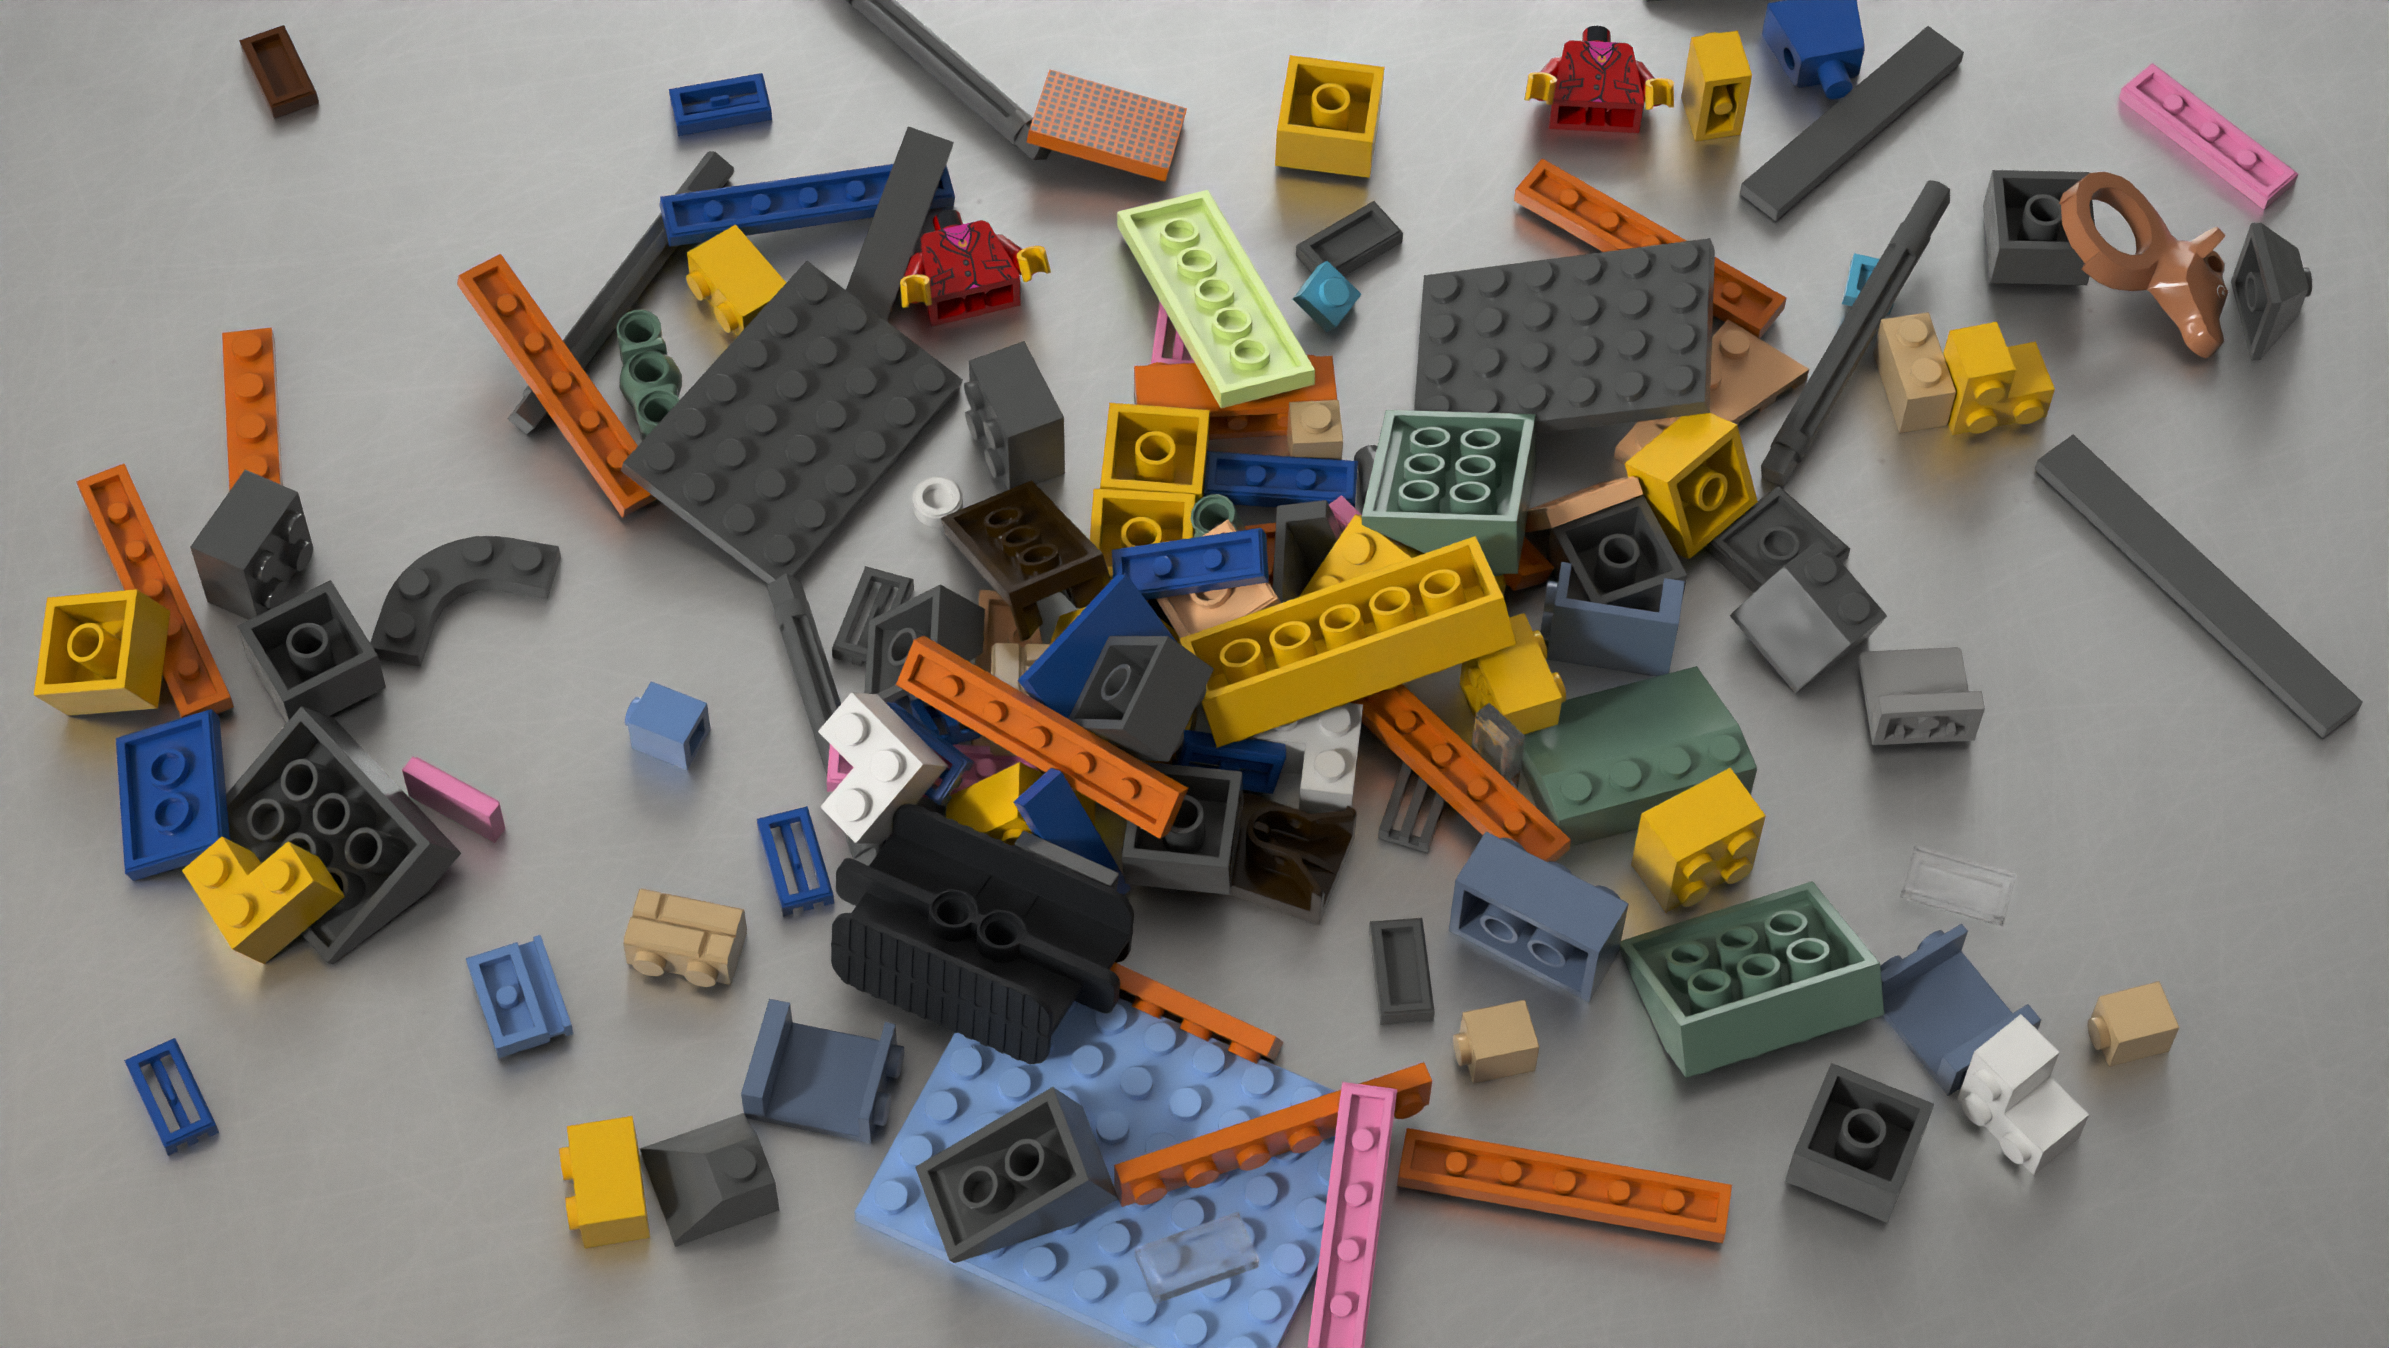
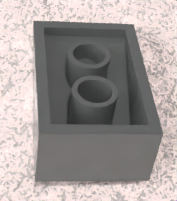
(1017, 1178)

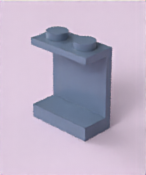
(1611, 634)
(1943, 1006)
(820, 1077)

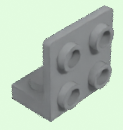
(1919, 696)

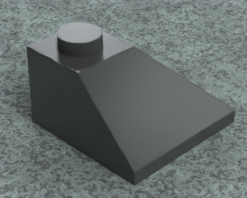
(2268, 288)
(934, 614)
(711, 1179)

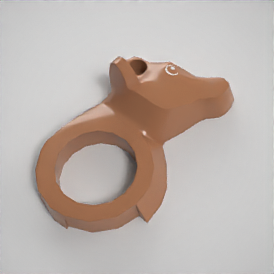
(2178, 273)

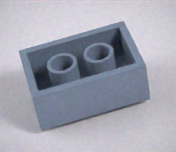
(1538, 915)

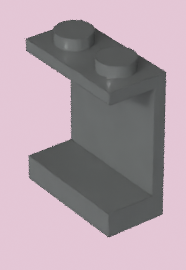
(1302, 542)

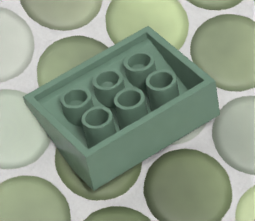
(1454, 479)
(1631, 752)
(1753, 978)

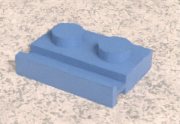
(519, 996)

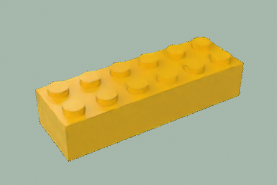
(1351, 640)

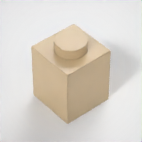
(1315, 429)
(2133, 1024)
(1497, 1042)

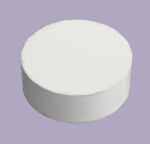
(935, 499)

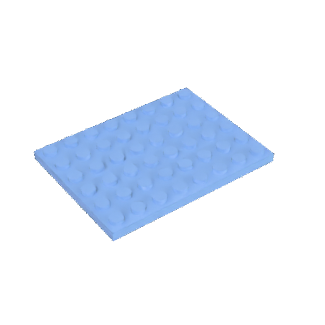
(1141, 1093)

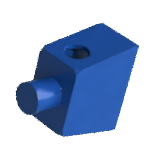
(1816, 42)

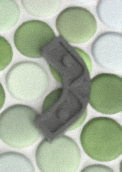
(451, 572)

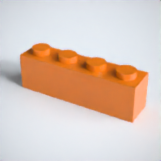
(1185, 388)

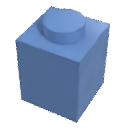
(667, 725)

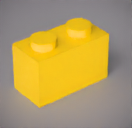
(1716, 85)
(732, 278)
(607, 1182)

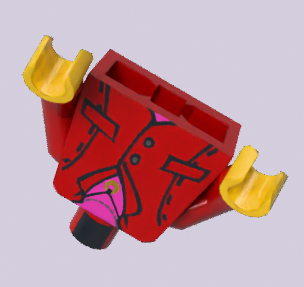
(1598, 86)
(968, 270)

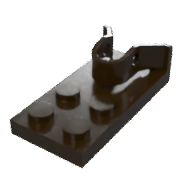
(1028, 552)
(1290, 856)

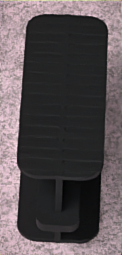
(978, 934)

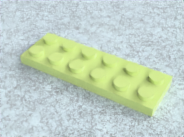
(1215, 299)

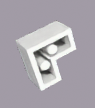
(1324, 753)
(888, 765)
(2018, 1099)

